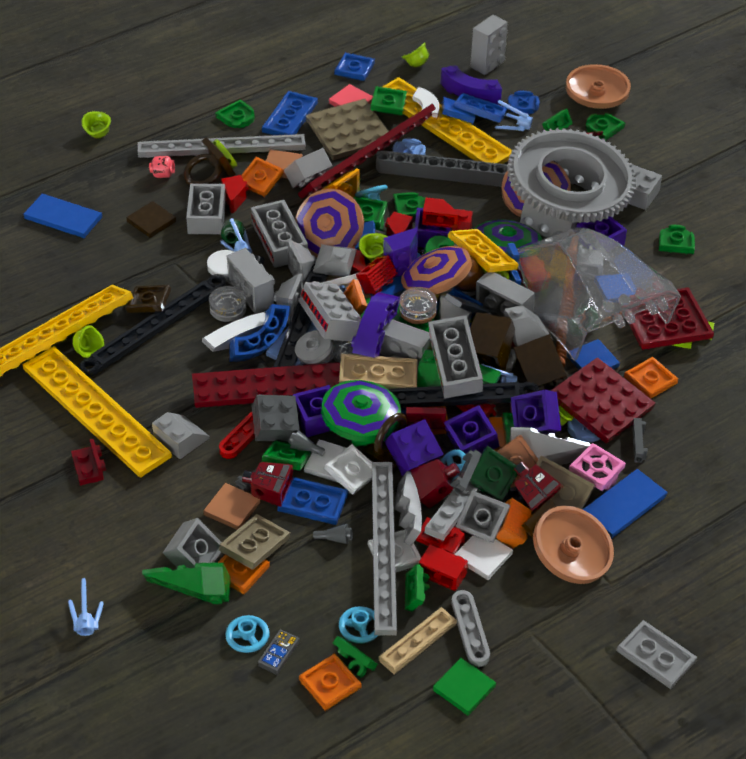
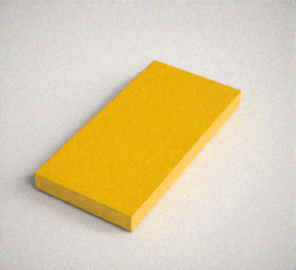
(483, 250)

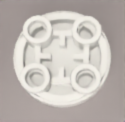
(218, 263)

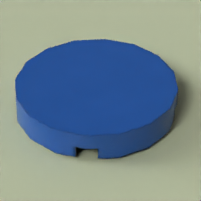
(524, 102)

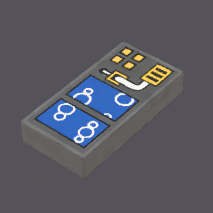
(278, 652)

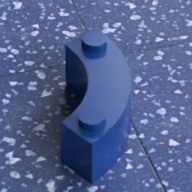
(253, 345)

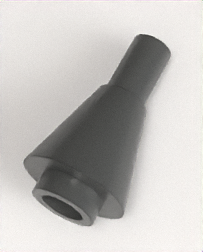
(301, 442)
(337, 534)

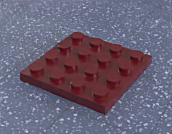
(685, 326)
(602, 400)

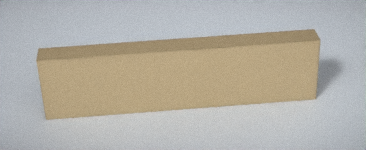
(417, 640)

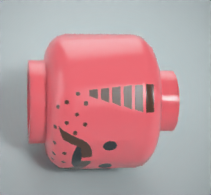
(162, 167)

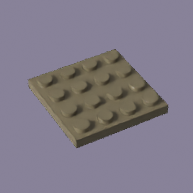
(346, 128)

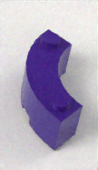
(457, 82)
(370, 333)

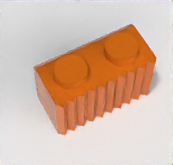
(511, 530)

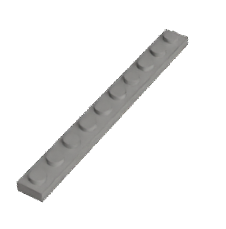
(233, 145)
(383, 549)

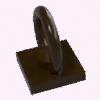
(215, 158)
(378, 450)

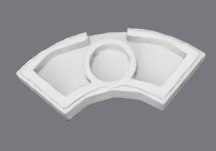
(426, 98)

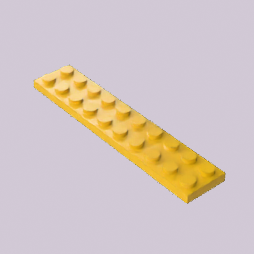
(455, 132)
(62, 326)
(97, 411)

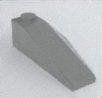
(553, 448)

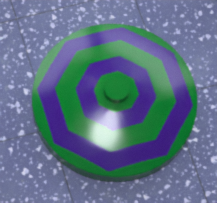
(509, 231)
(359, 409)

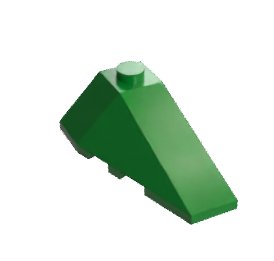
(429, 376)
(204, 581)

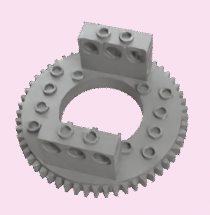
(587, 162)

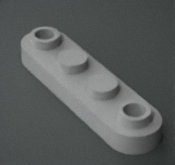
(470, 628)

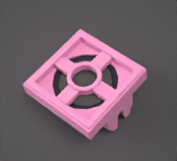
(598, 467)

